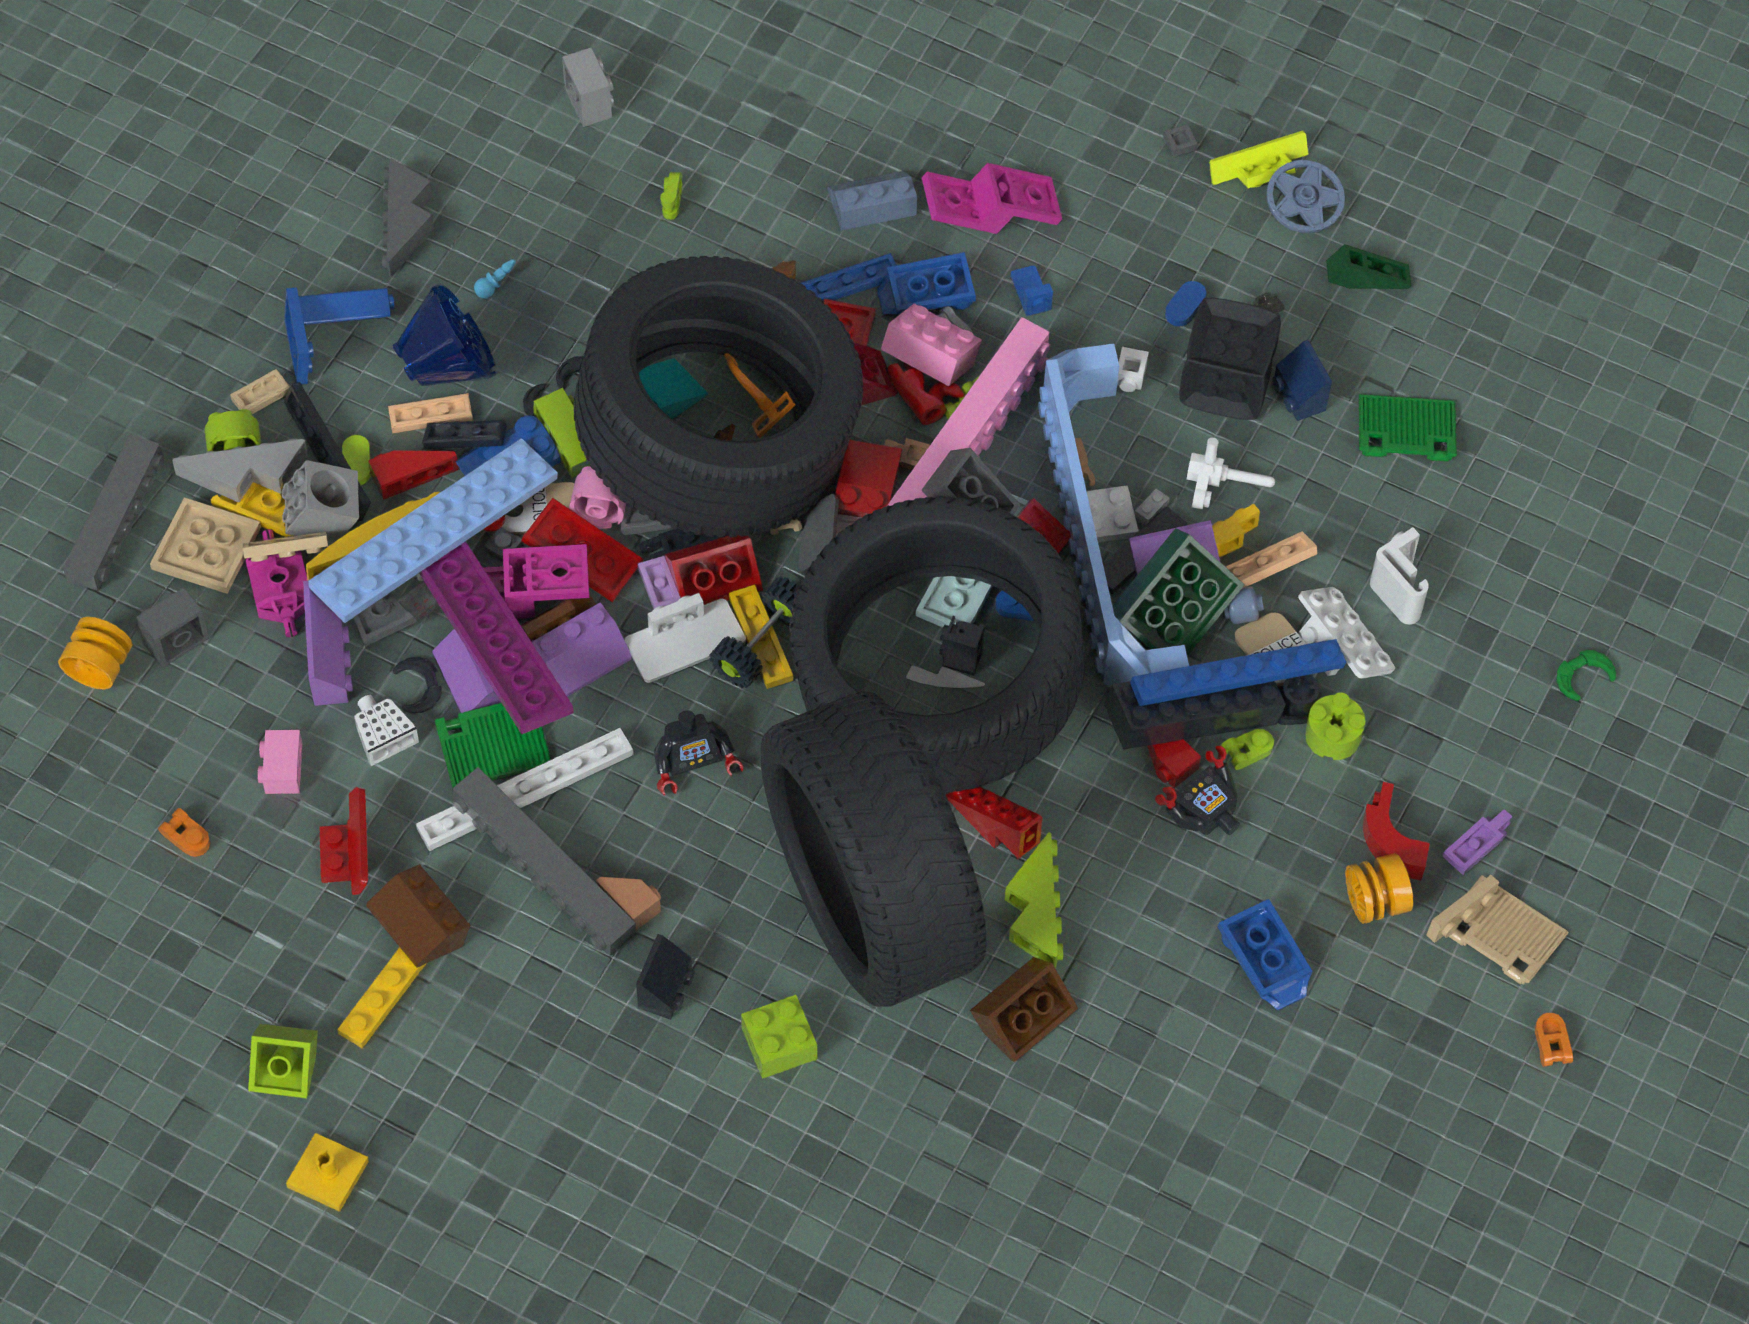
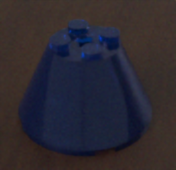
(444, 343)

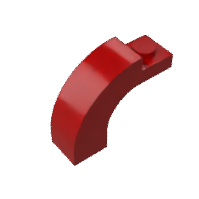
(1385, 839)

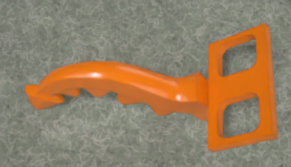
(770, 409)

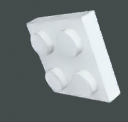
(1112, 513)

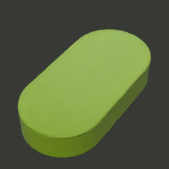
(357, 453)

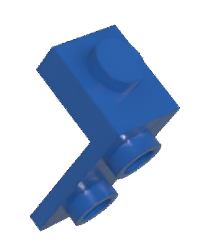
(1031, 292)

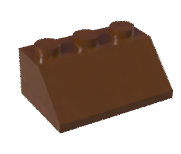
(419, 916)
(1024, 1008)

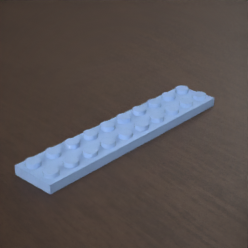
(432, 530)

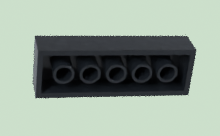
(1191, 716)

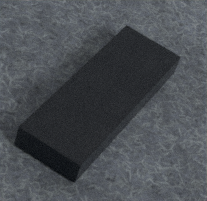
(464, 434)

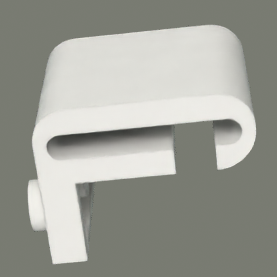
(1395, 577)

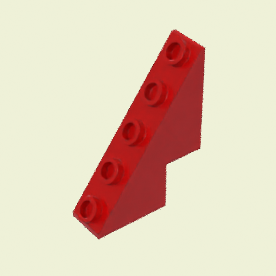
(999, 819)

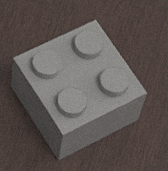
(588, 86)

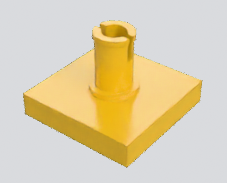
(327, 1172)

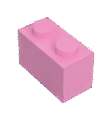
(281, 761)

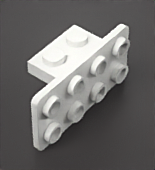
(1335, 619)
(681, 636)

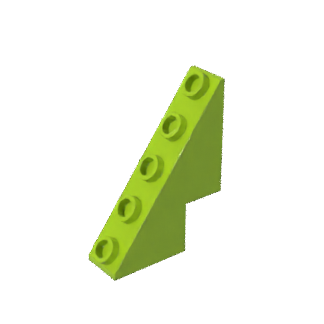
(1035, 896)

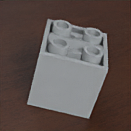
(321, 500)

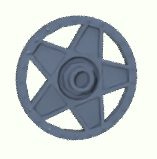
(1305, 196)

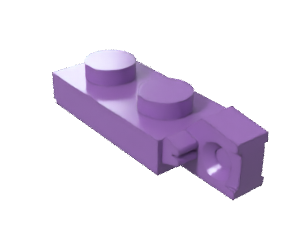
(1477, 842)

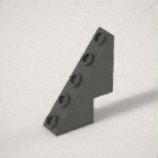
(405, 219)

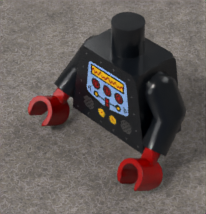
(691, 745)
(1205, 800)

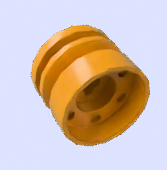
(95, 653)
(1379, 888)

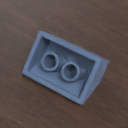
(873, 200)

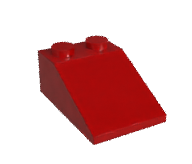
(867, 478)

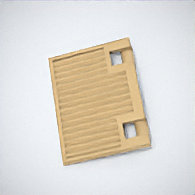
(1512, 931)

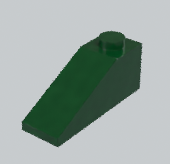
(1365, 270)

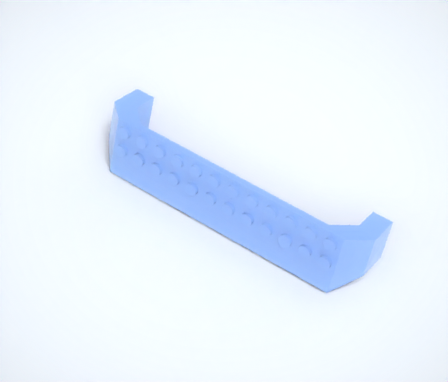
(1070, 378)

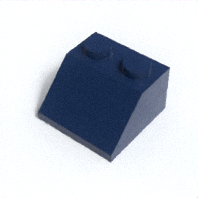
(1303, 382)

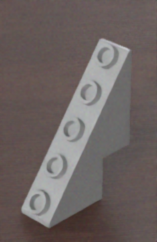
(236, 469)

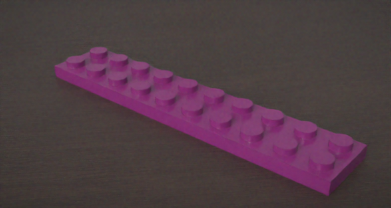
(496, 640)

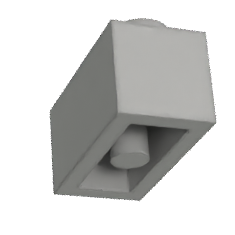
(1151, 507)

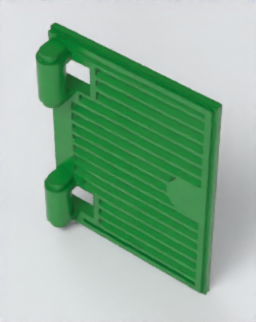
(1407, 426)
(491, 743)

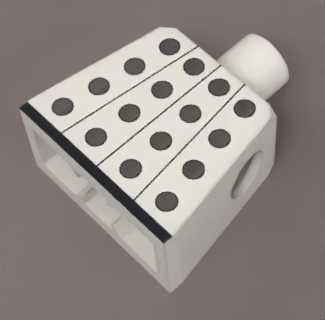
(383, 729)

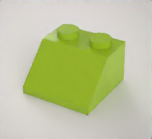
(282, 1060)

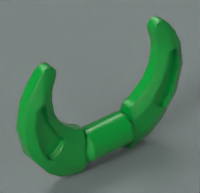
(1588, 657)

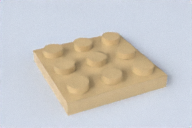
(205, 545)

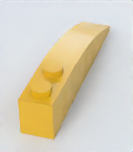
(359, 536)

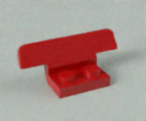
(345, 846)

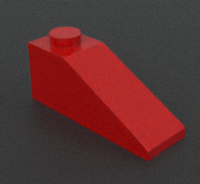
(405, 470)
(1174, 761)

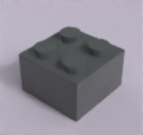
(172, 627)

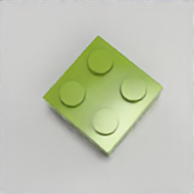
(779, 1036)

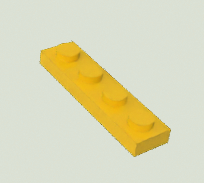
(752, 619)
(379, 999)

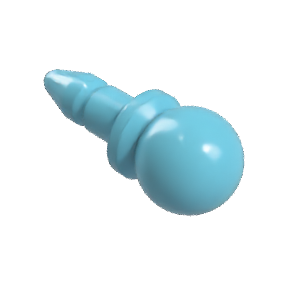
(486, 286)

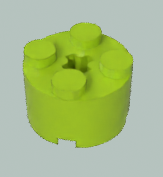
(232, 430)
(1335, 726)

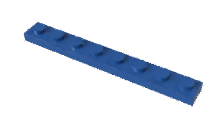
(1237, 672)

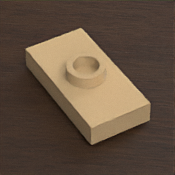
(261, 392)

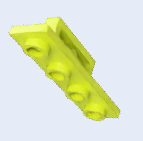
(1258, 163)

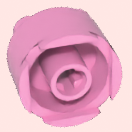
(595, 500)

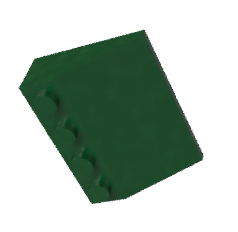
(1176, 595)

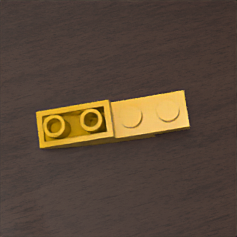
(1230, 532)

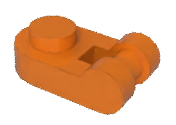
(192, 841)
(1551, 1030)

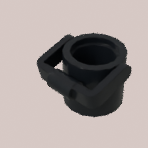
(1299, 696)

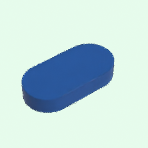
(1185, 303)

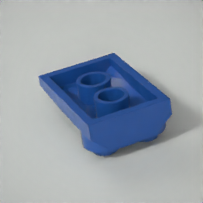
(929, 284)
(527, 428)
(1267, 954)

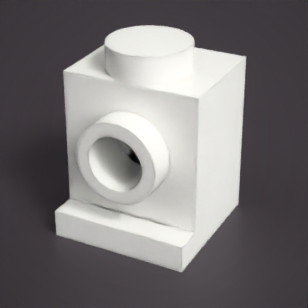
(1131, 370)

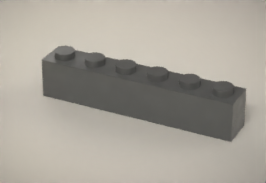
(113, 513)

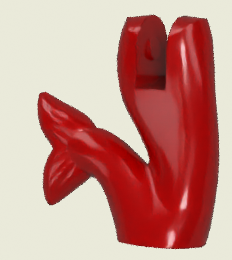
(910, 385)

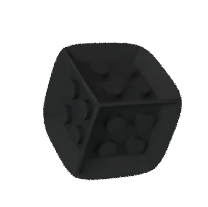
(1229, 358)

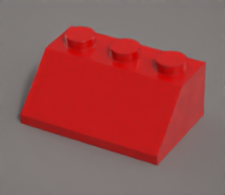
(715, 568)

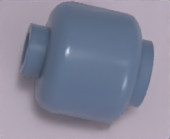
(1244, 606)

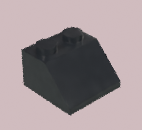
(664, 978)

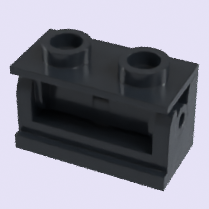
(962, 646)

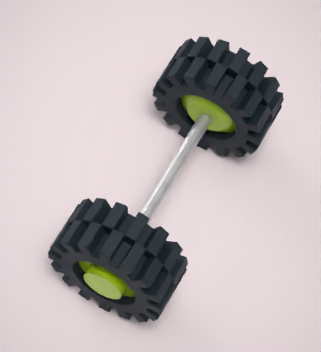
(735, 659)

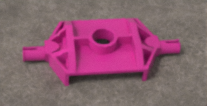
(283, 599)

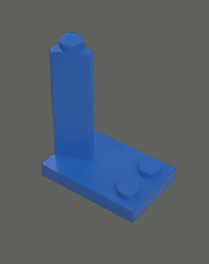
(327, 309)

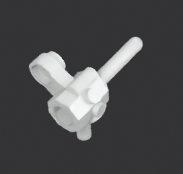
(1210, 469)

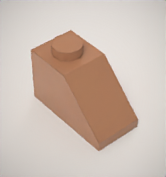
(633, 897)

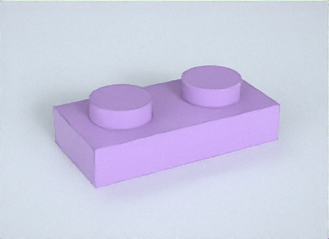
(658, 582)

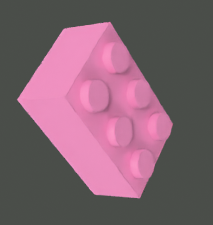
(931, 344)

